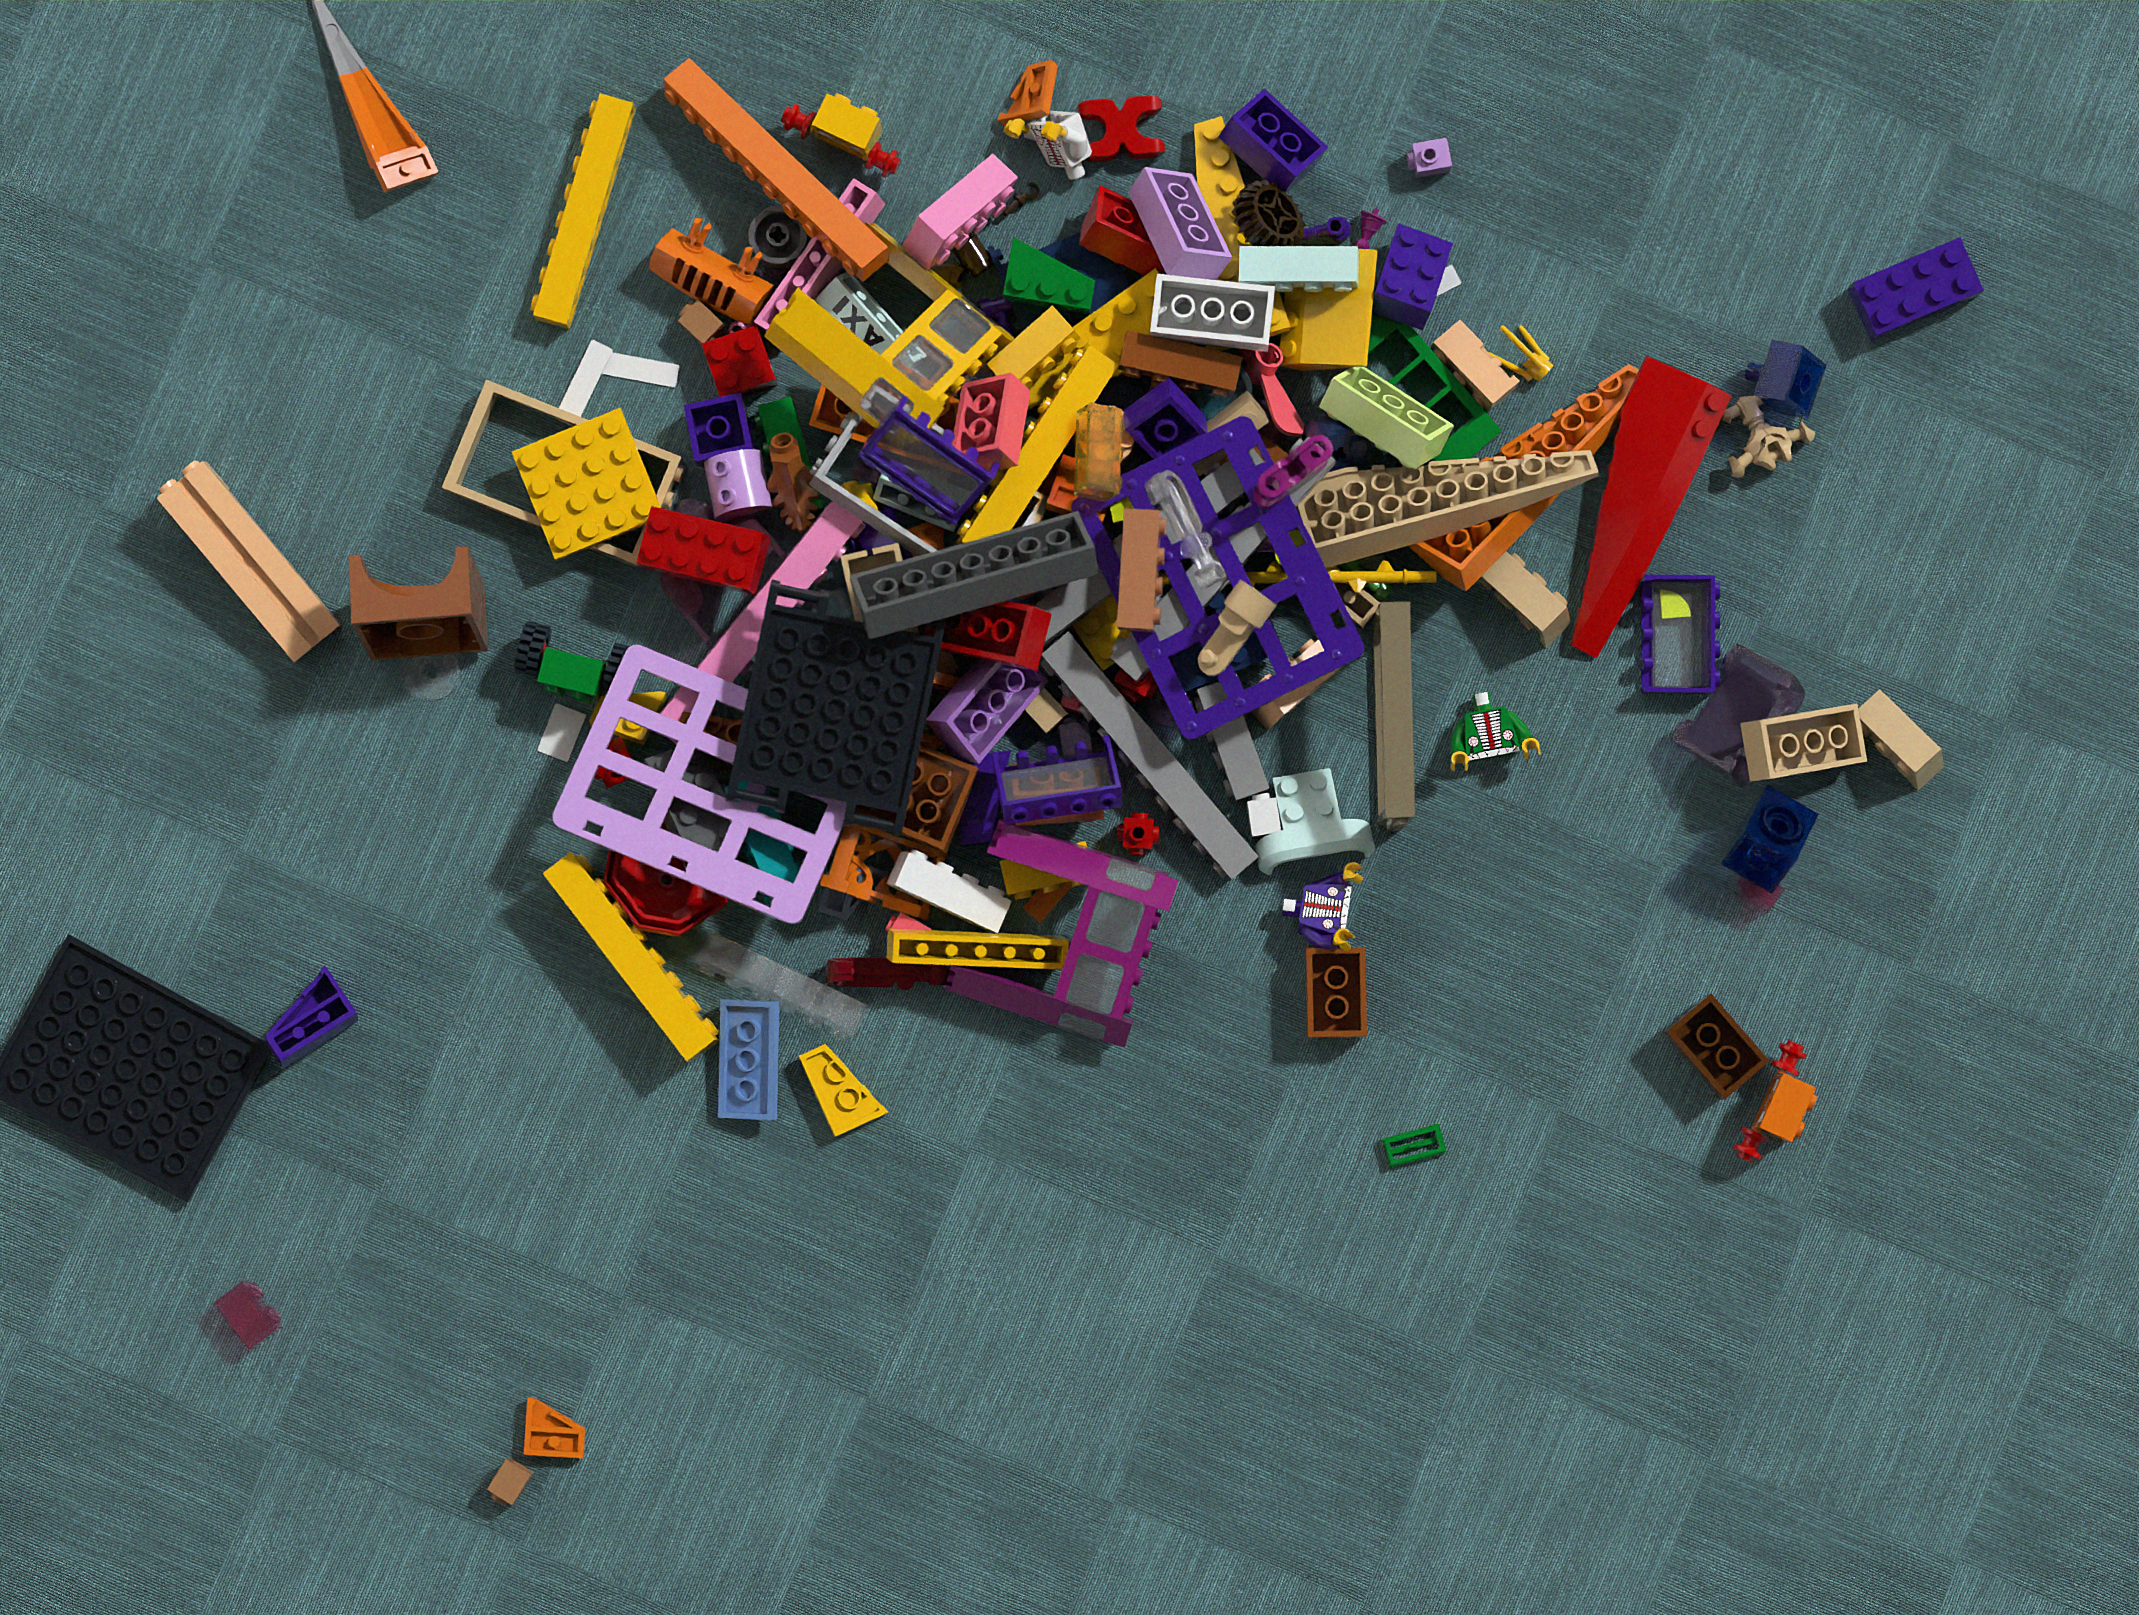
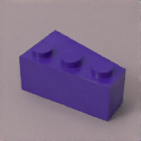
(983, 803)
(311, 1020)

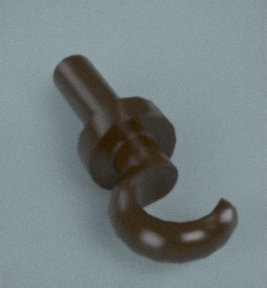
(1019, 200)

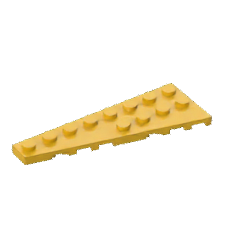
(1219, 184)
(1104, 332)

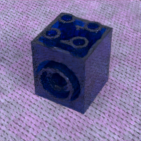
(1769, 839)

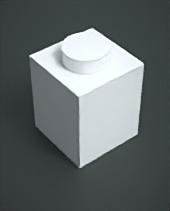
(1263, 815)

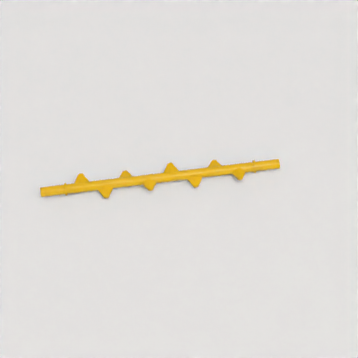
(1355, 579)

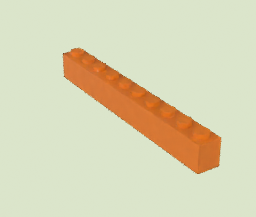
(775, 170)

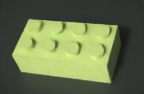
(1386, 416)

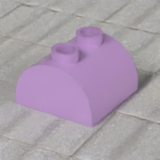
(737, 484)

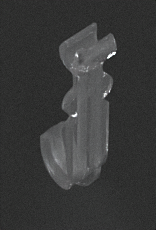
(1186, 524)

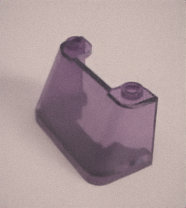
(1748, 693)

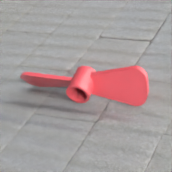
(1261, 371)

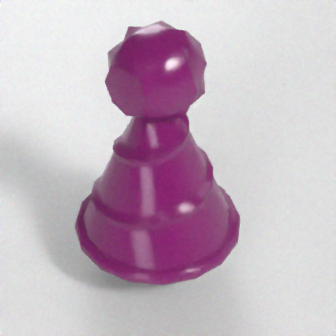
(1369, 226)

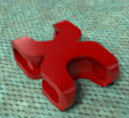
(1122, 128)

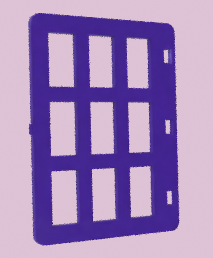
(1302, 565)

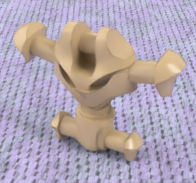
(1766, 442)

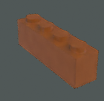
(1181, 362)

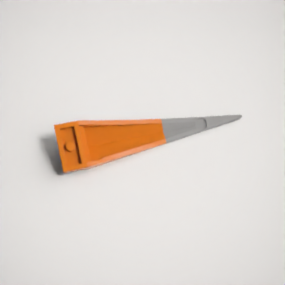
(386, 137)

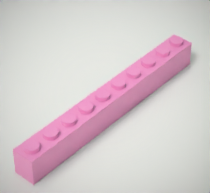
(799, 569)

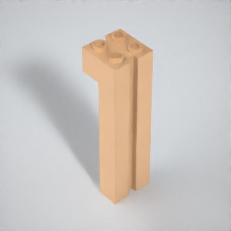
(247, 559)

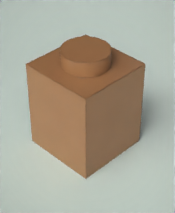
(700, 322)
(509, 1482)

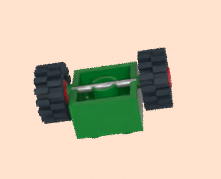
(563, 671)

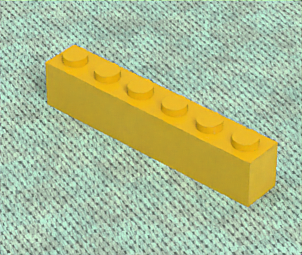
(976, 949)

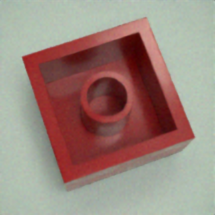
(739, 363)

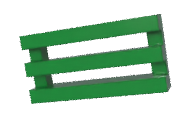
(1390, 1151)

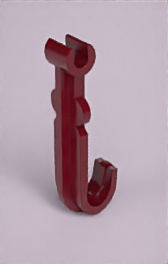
(882, 973)

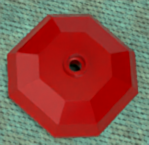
(657, 906)

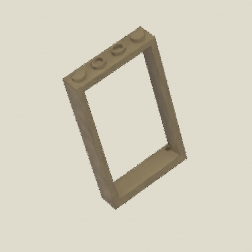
(1393, 715)

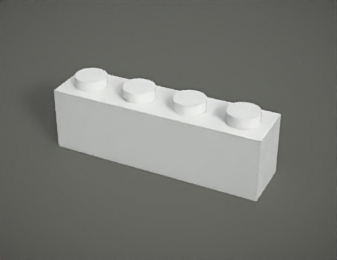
(948, 891)

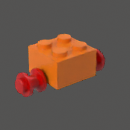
(1782, 1106)

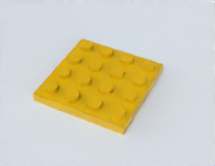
(587, 483)

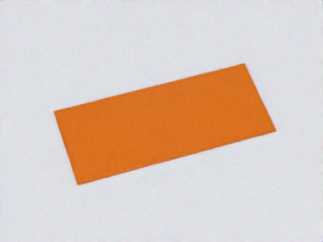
(1041, 904)

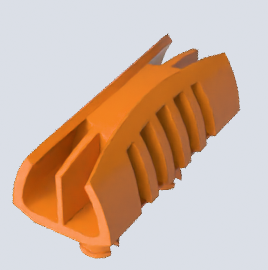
(709, 276)

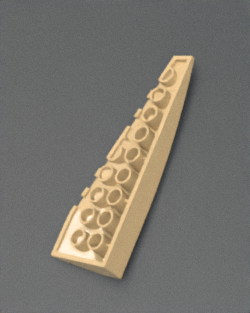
(1390, 508)

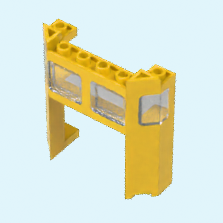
(921, 363)

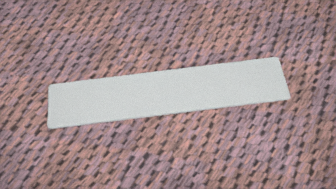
(641, 369)
(585, 378)

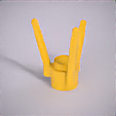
(1537, 363)

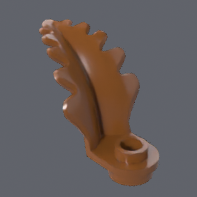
(791, 482)

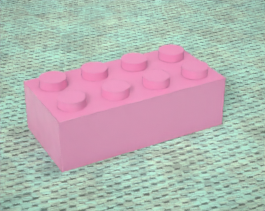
(960, 212)

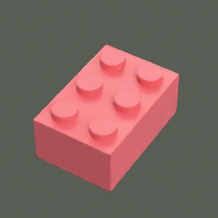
(992, 419)

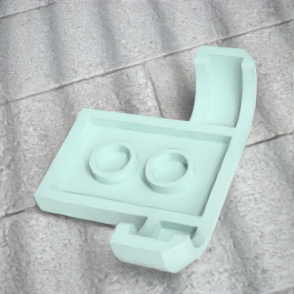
(1310, 822)

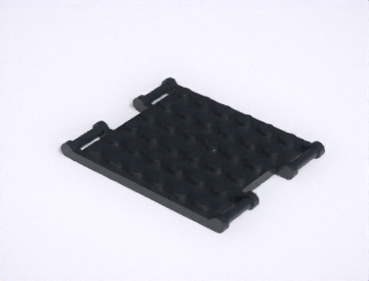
(834, 710)

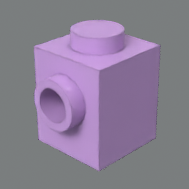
(1429, 158)

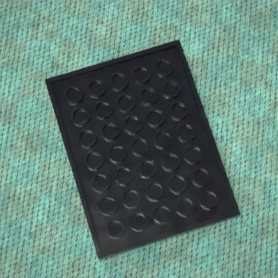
(129, 1068)

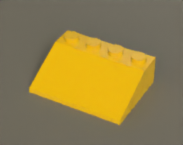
(1328, 325)

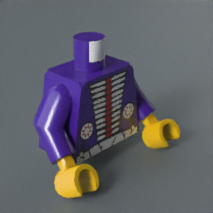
(1325, 909)

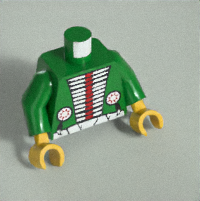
(1489, 734)

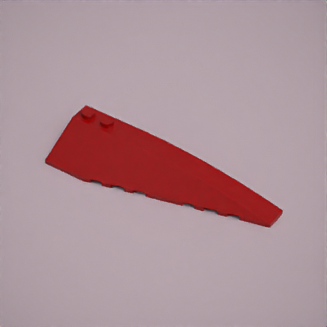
(1654, 460)

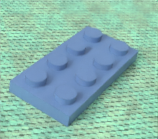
(748, 1059)

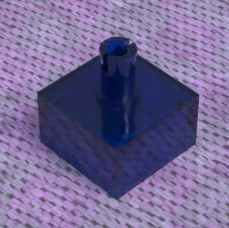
(1788, 379)

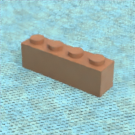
(1139, 570)

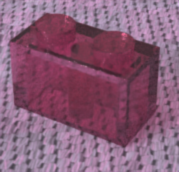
(249, 1314)

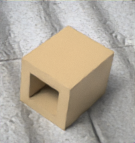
(1046, 711)

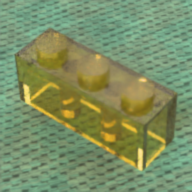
(1098, 452)

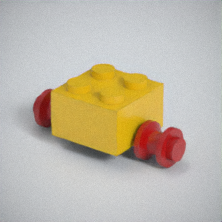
(845, 128)

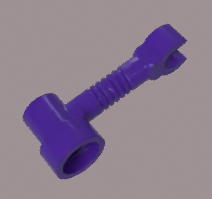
(1327, 230)
(997, 310)

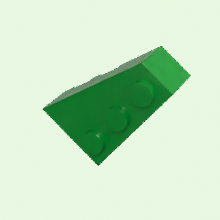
(1045, 282)

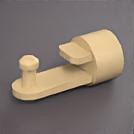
(1244, 612)

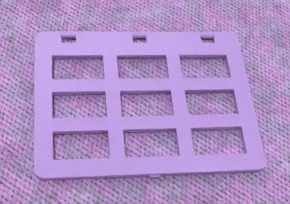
(655, 846)

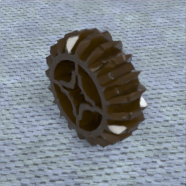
(1268, 215)

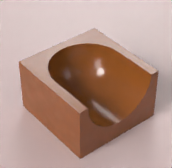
(420, 619)

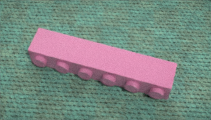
(814, 266)

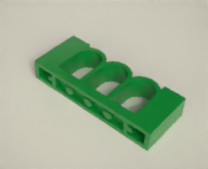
(1480, 428)

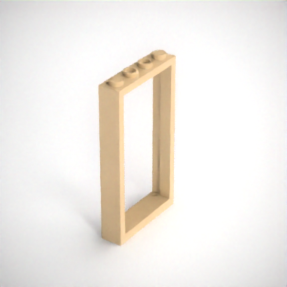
(473, 434)

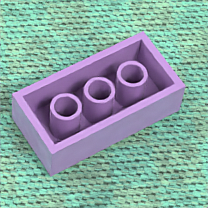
(1179, 224)

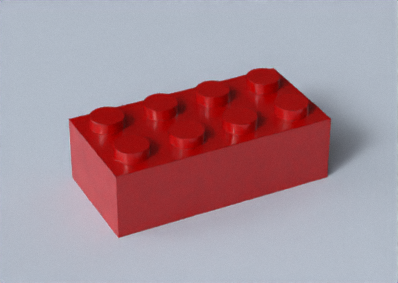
(703, 550)
(998, 633)

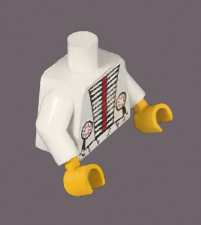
(1059, 139)

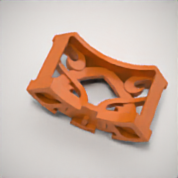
(844, 873)

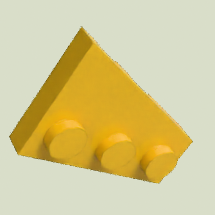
(838, 1091)

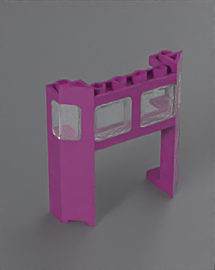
(1105, 942)

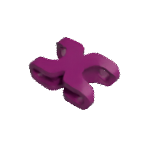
(1292, 471)

